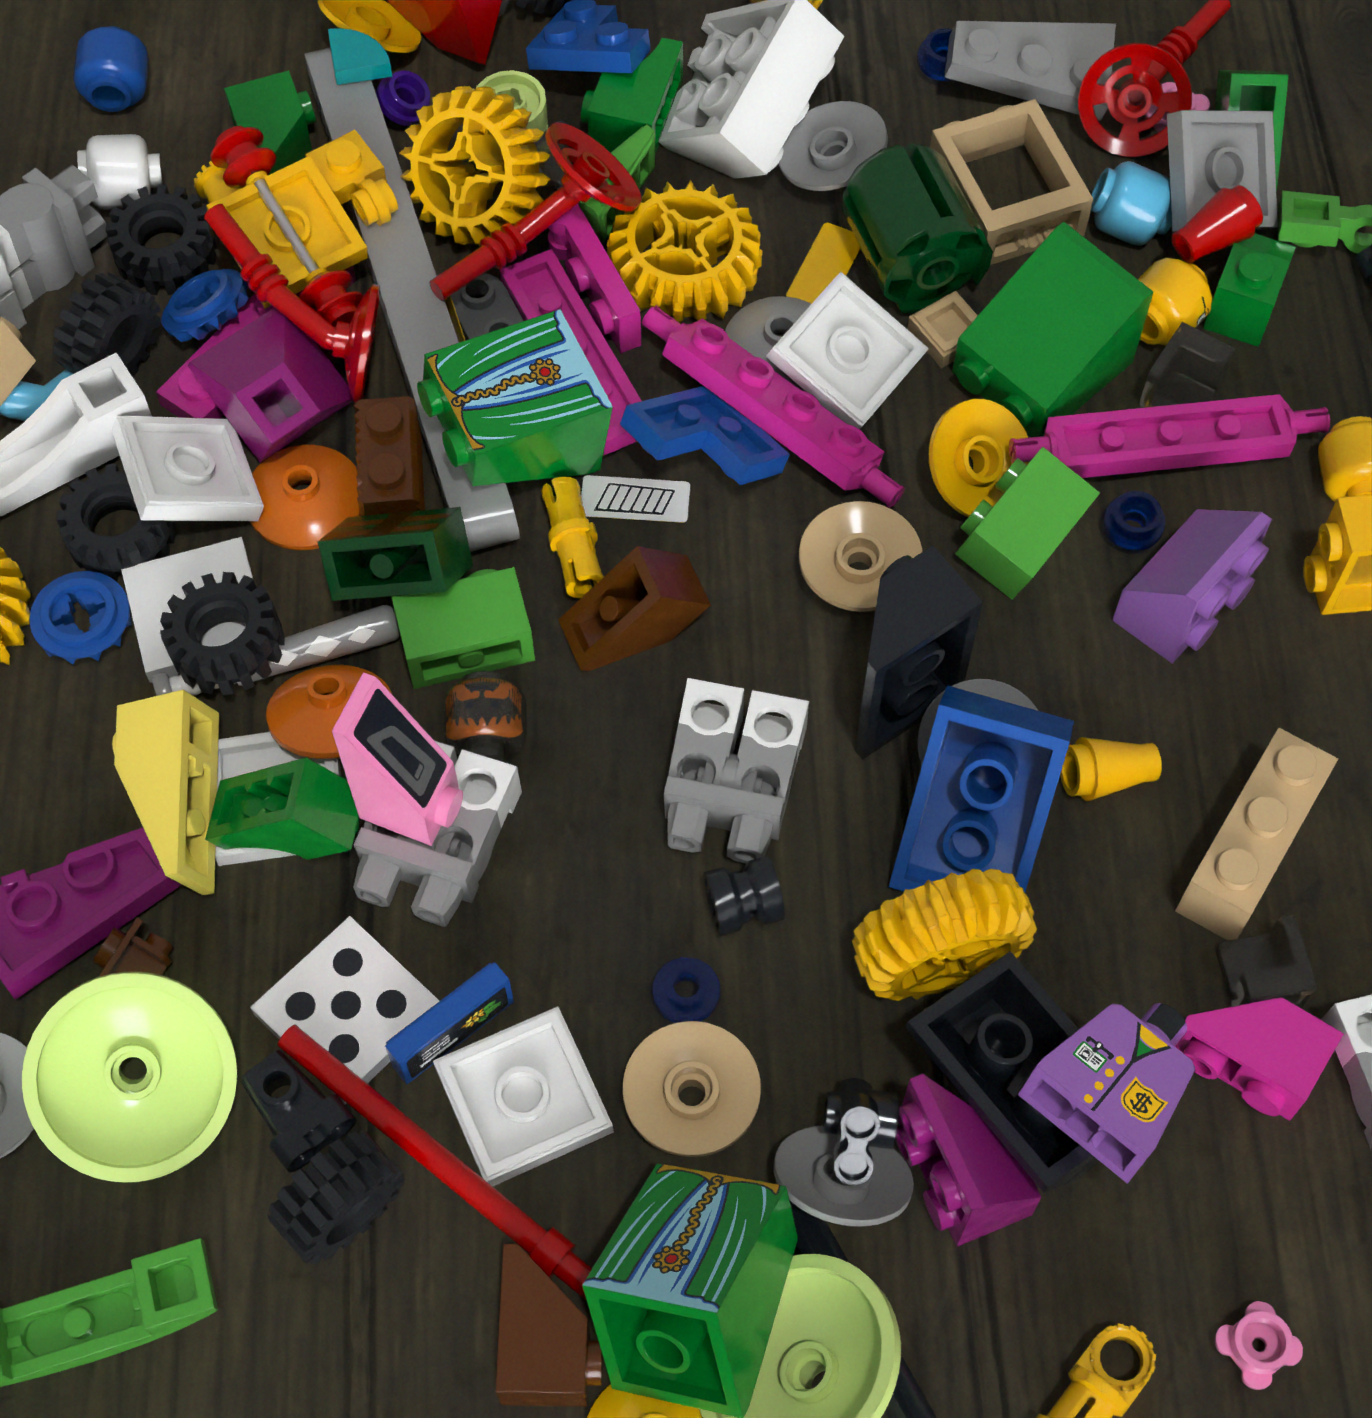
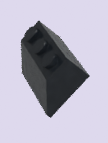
(917, 645)
(987, 1045)

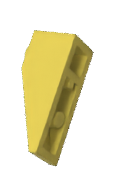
(170, 772)

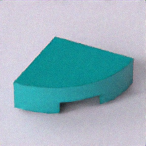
(357, 56)

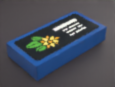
(449, 1022)

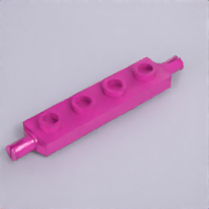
(774, 404)
(1173, 435)

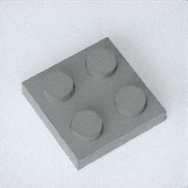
(1218, 152)

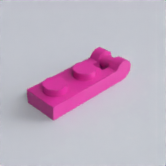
(594, 273)

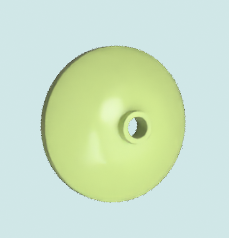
(119, 1124)
(830, 1323)

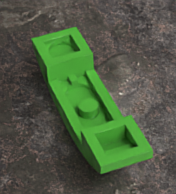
(107, 1314)

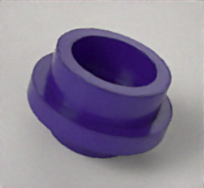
(402, 97)

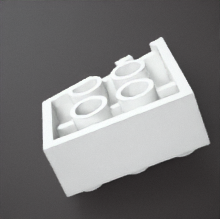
(750, 85)

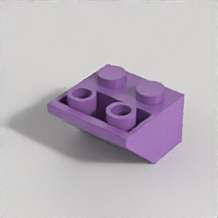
(1192, 579)

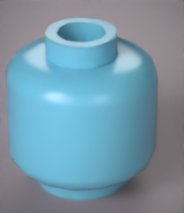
(1132, 203)

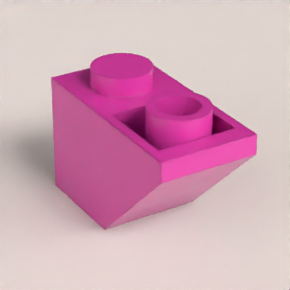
(1263, 1050)

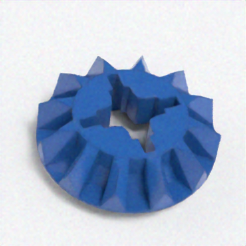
(204, 304)
(53, 615)

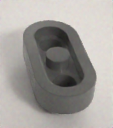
(487, 313)

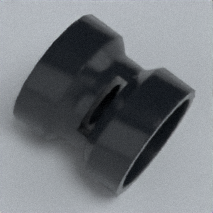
(739, 896)

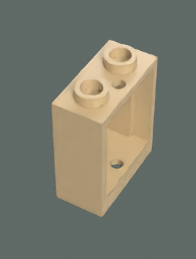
(1026, 224)

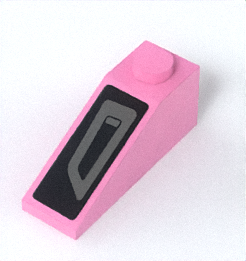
(394, 765)

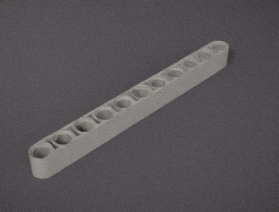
(411, 309)

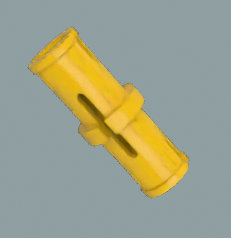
(572, 536)

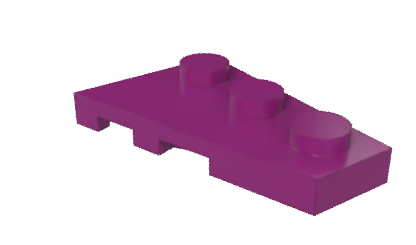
(74, 906)

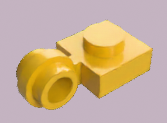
(356, 176)

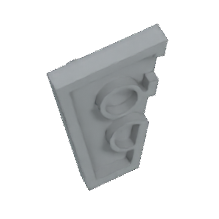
(1030, 59)

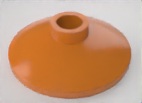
(304, 516)
(308, 707)

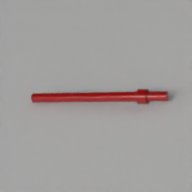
(546, 1248)

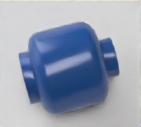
(111, 68)

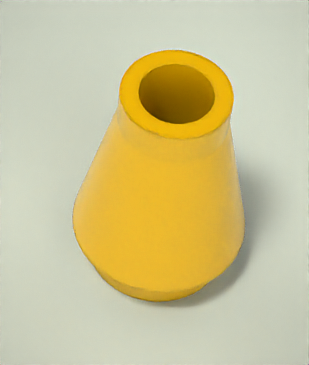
(1106, 766)

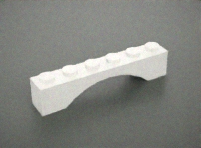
(68, 432)

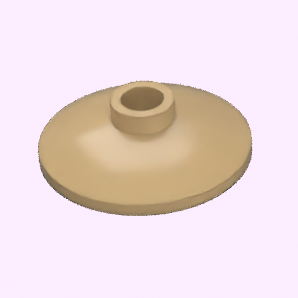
(850, 535)
(687, 1057)

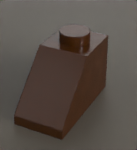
(634, 608)
(542, 1340)

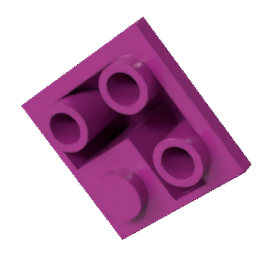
(271, 383)
(967, 1168)

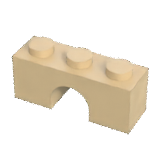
(1256, 835)

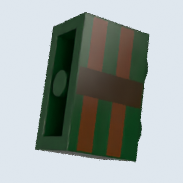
(396, 554)

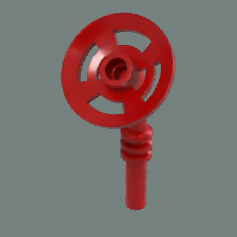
(1137, 93)
(580, 182)
(347, 340)

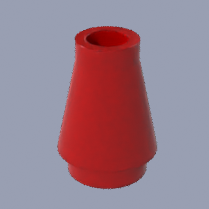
(1219, 224)

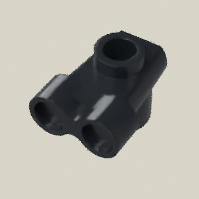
(302, 1118)
(859, 1120)

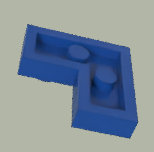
(588, 40)
(705, 422)

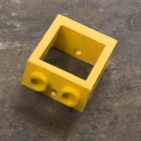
(1342, 558)

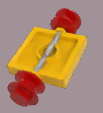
(292, 220)

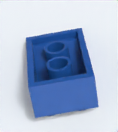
(981, 790)

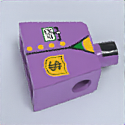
(1115, 1084)

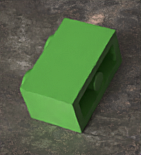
(1027, 523)
(465, 629)

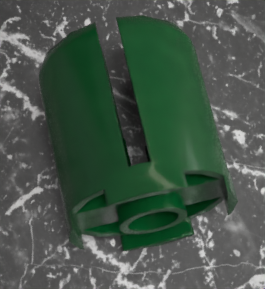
(914, 226)

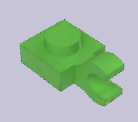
(1320, 220)

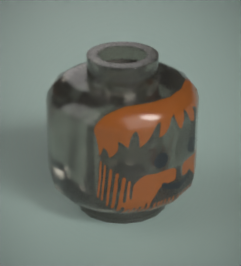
(486, 716)

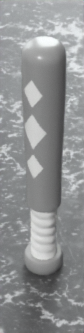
(315, 645)

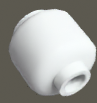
(119, 168)

